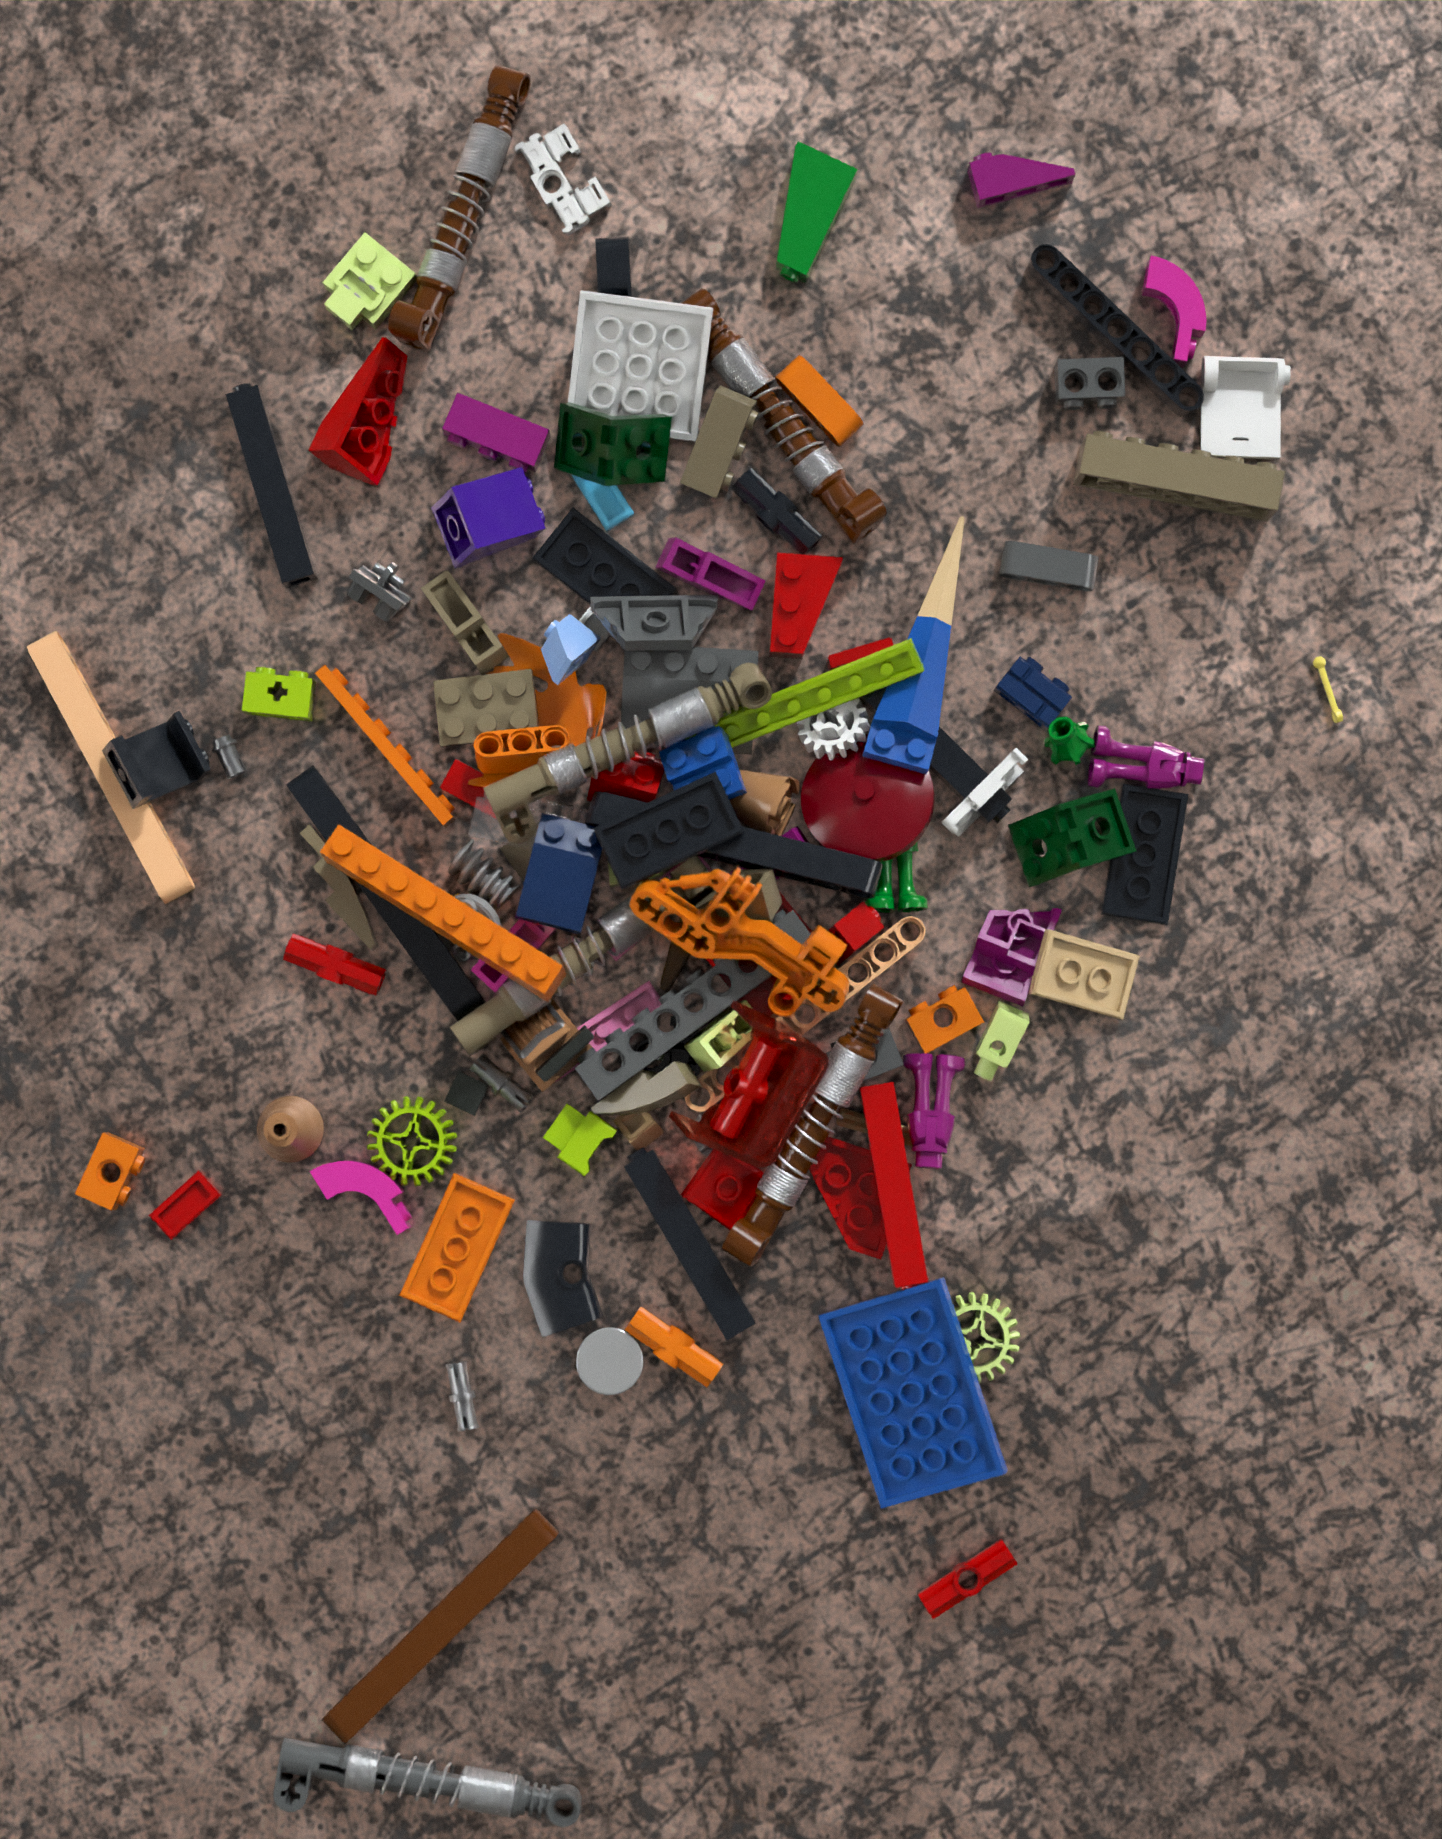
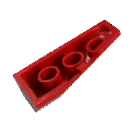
(359, 424)

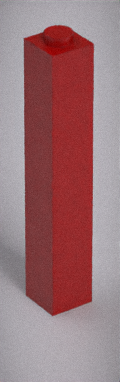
(893, 1185)

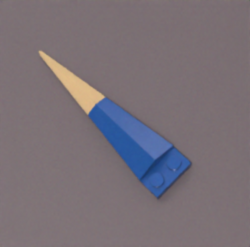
(910, 709)

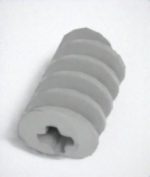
(481, 876)

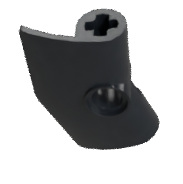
(552, 1297)

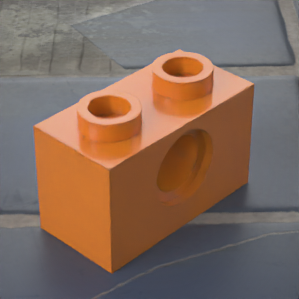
(963, 1013)
(94, 1183)

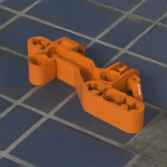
(742, 938)

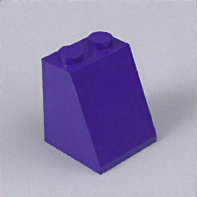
(488, 516)

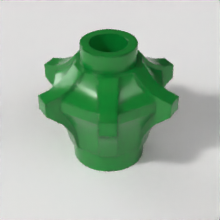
(1068, 740)

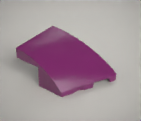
(1008, 952)

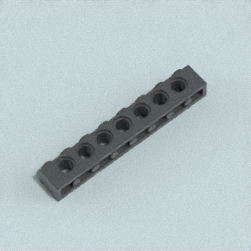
(604, 1082)

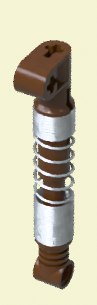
(477, 169)
(813, 463)
(787, 1175)

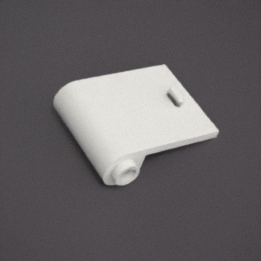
(1244, 404)

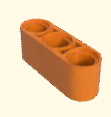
(819, 400)
(508, 742)

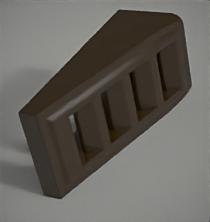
(674, 964)

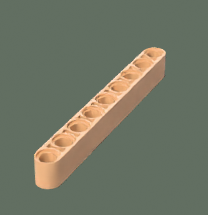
(92, 736)
(865, 958)

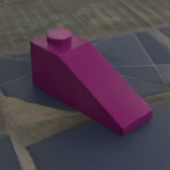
(1012, 177)

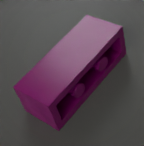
(495, 433)

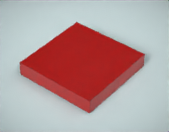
(723, 1188)

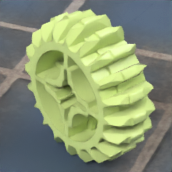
(1001, 1344)

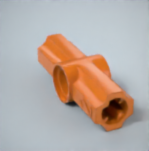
(674, 1346)

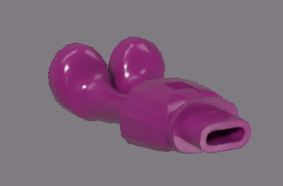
(1163, 767)
(927, 1128)

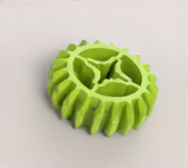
(439, 1146)

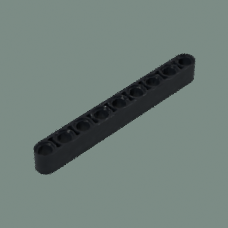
(764, 850)
(416, 938)

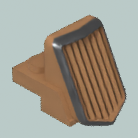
(538, 1039)

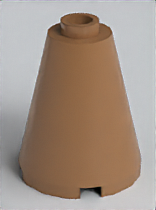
(767, 801)
(303, 1128)

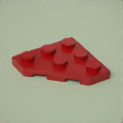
(850, 1192)

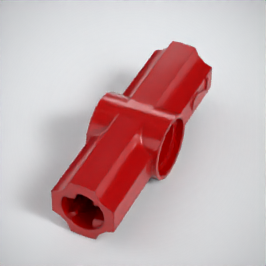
(334, 964)
(745, 1087)
(948, 1592)

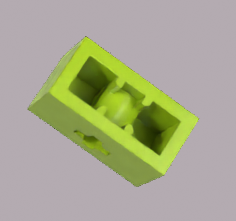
(260, 701)

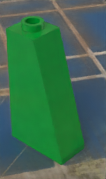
(812, 205)

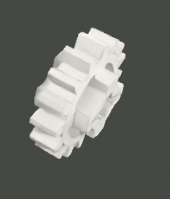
(835, 729)

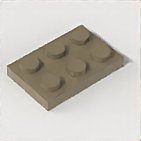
(484, 704)

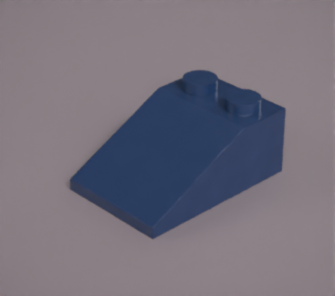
(560, 874)

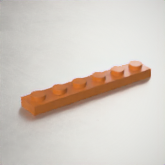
(395, 755)

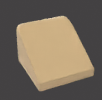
(639, 1129)

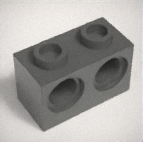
(1088, 372)

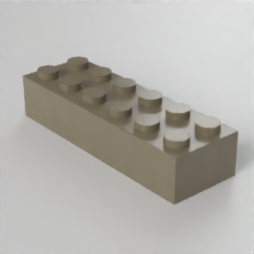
(1179, 476)

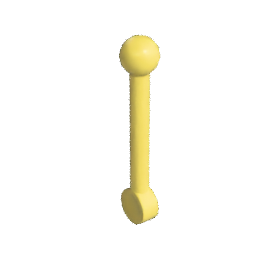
(1336, 714)

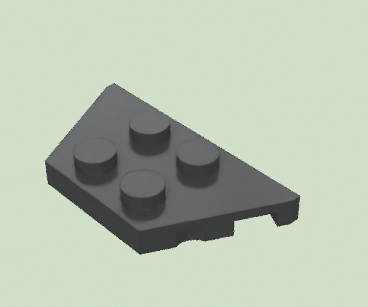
(655, 621)

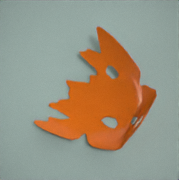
(563, 704)

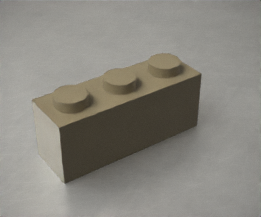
(720, 442)

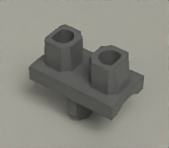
(379, 584)

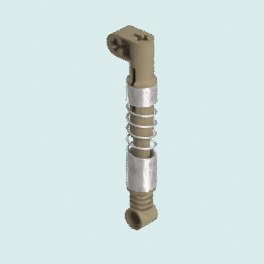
(574, 764)
(514, 1003)

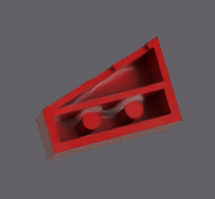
(799, 598)

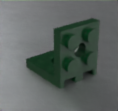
(611, 446)
(1071, 837)

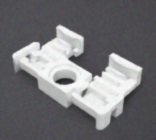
(568, 206)
(1001, 777)

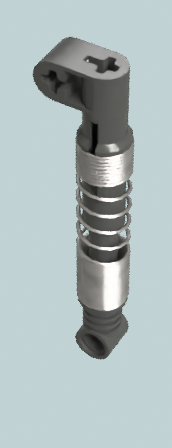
(371, 1770)

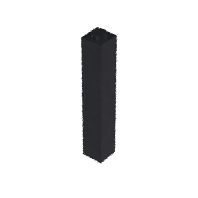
(271, 485)
(955, 768)
(689, 1243)

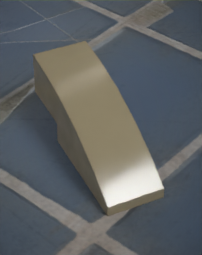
(465, 622)
(649, 1091)

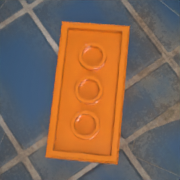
(457, 1247)

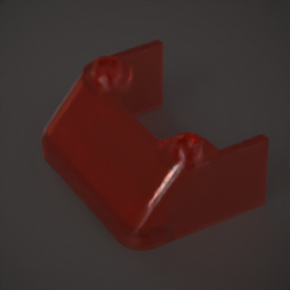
(788, 1093)

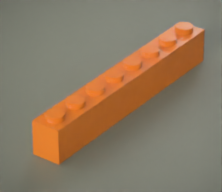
(443, 913)

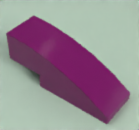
(710, 573)

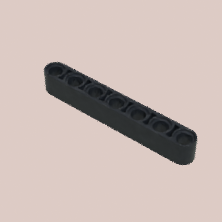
(1110, 315)

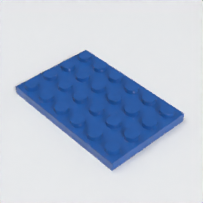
(913, 1393)

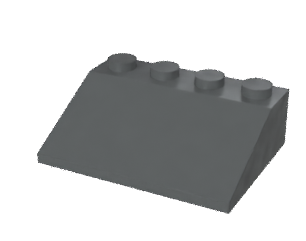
(664, 674)

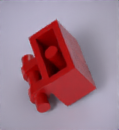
(636, 781)

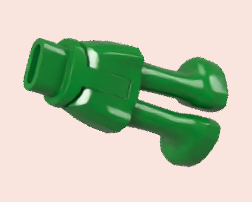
(908, 898)

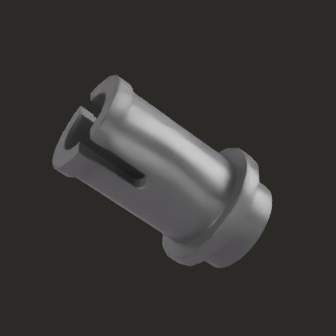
(228, 756)

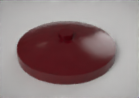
(866, 805)

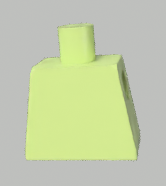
(1005, 1025)

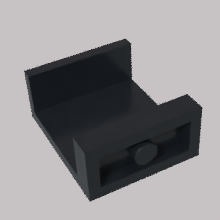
(157, 760)

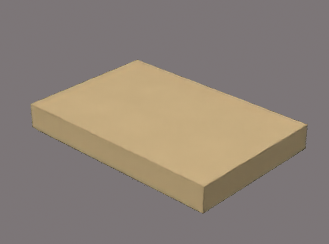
(1084, 974)

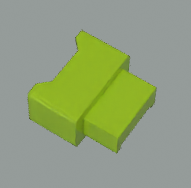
(578, 1137)

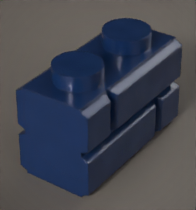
(1033, 692)

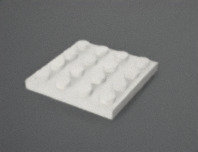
(641, 358)

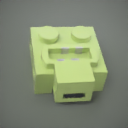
(367, 284)

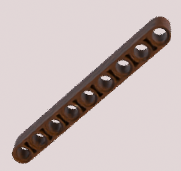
(440, 1626)

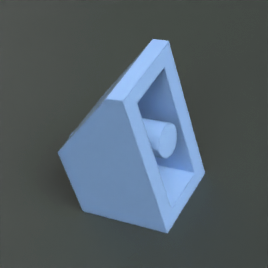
(567, 647)

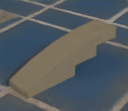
(345, 898)

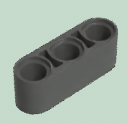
(1048, 566)

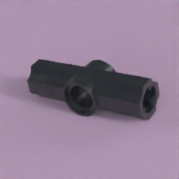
(776, 512)

